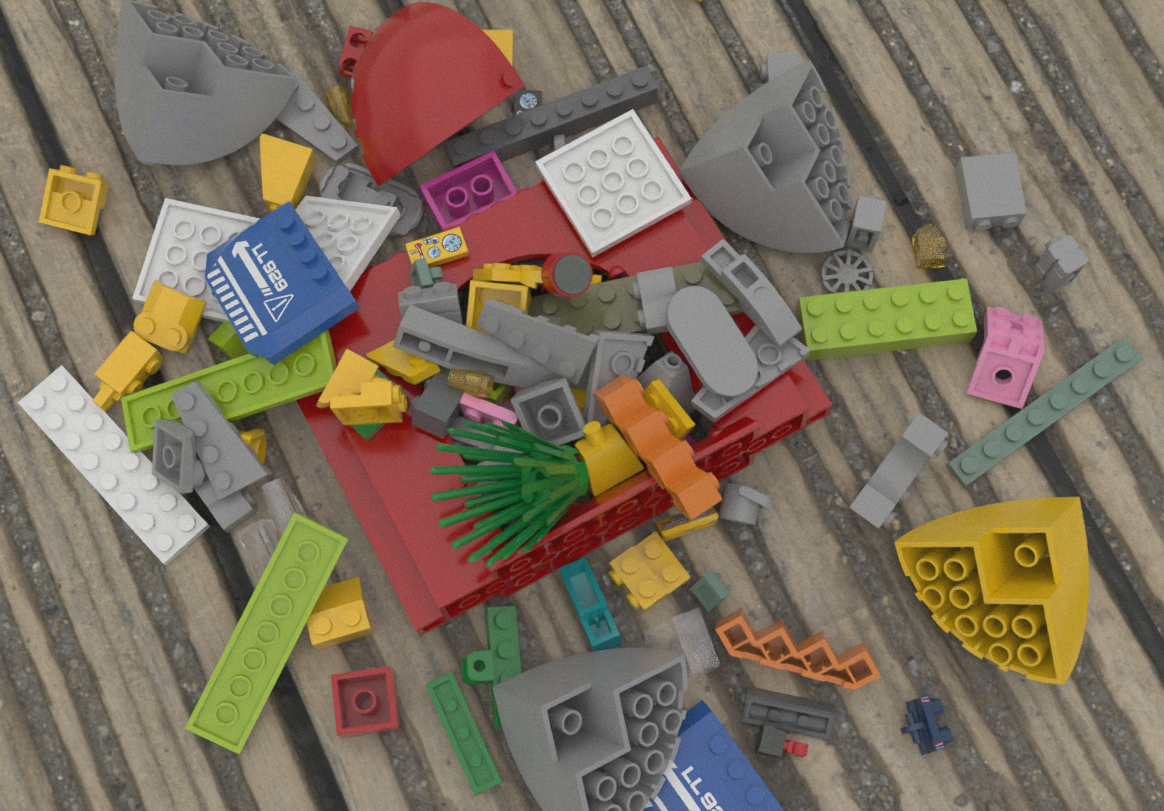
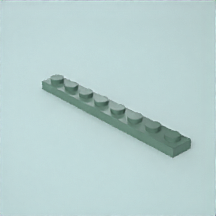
(1043, 412)

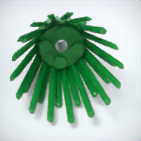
(542, 481)

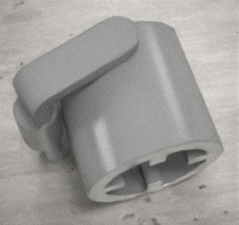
(742, 504)

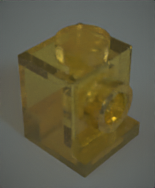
(930, 247)

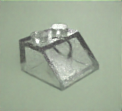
(685, 635)

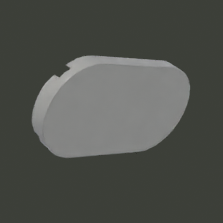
(409, 204)
(711, 341)

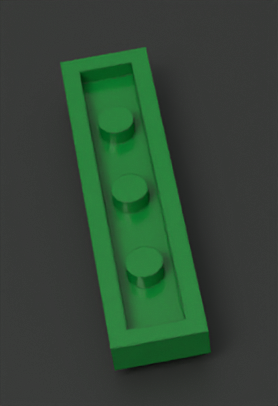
(463, 734)

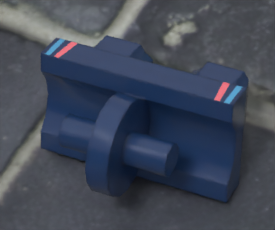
(923, 724)

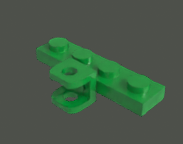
(501, 658)

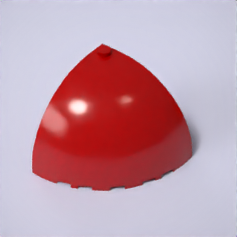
(423, 83)

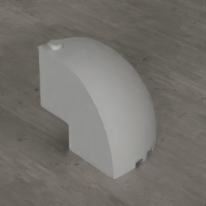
(191, 89)
(776, 167)
(595, 727)

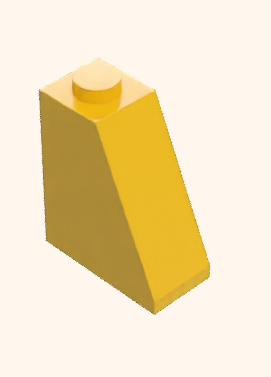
(284, 171)

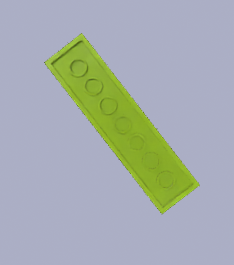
(237, 386)
(266, 633)

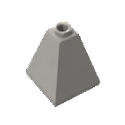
(674, 376)

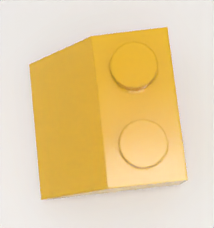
(339, 615)

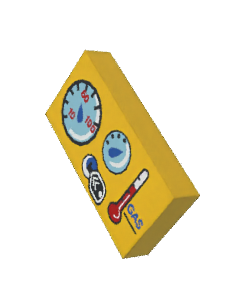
(438, 248)

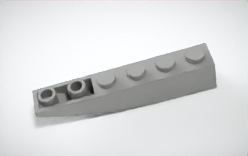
(467, 349)

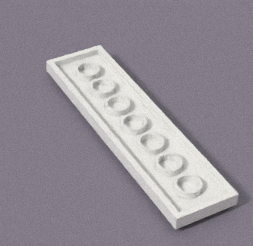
(104, 458)

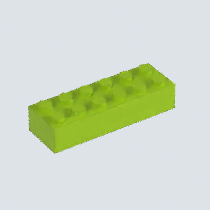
(886, 319)

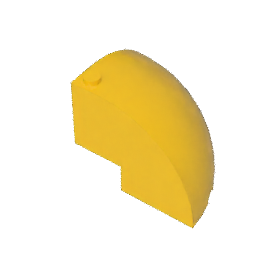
(1007, 581)

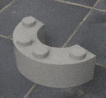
(898, 470)

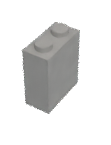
(990, 191)

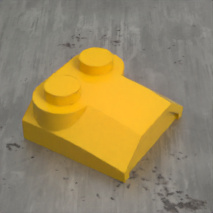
(507, 293)
(169, 318)

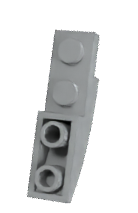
(754, 291)

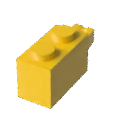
(126, 370)

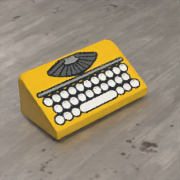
(681, 525)

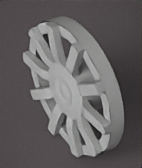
(847, 273)

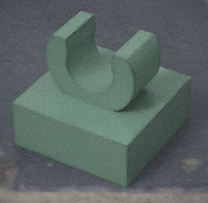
(423, 276)
(710, 590)

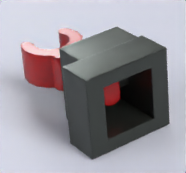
(773, 742)

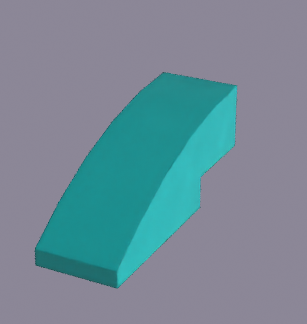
(590, 606)

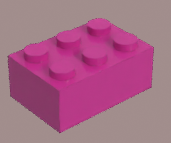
(467, 190)

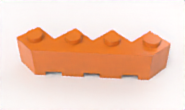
(665, 456)
(810, 658)

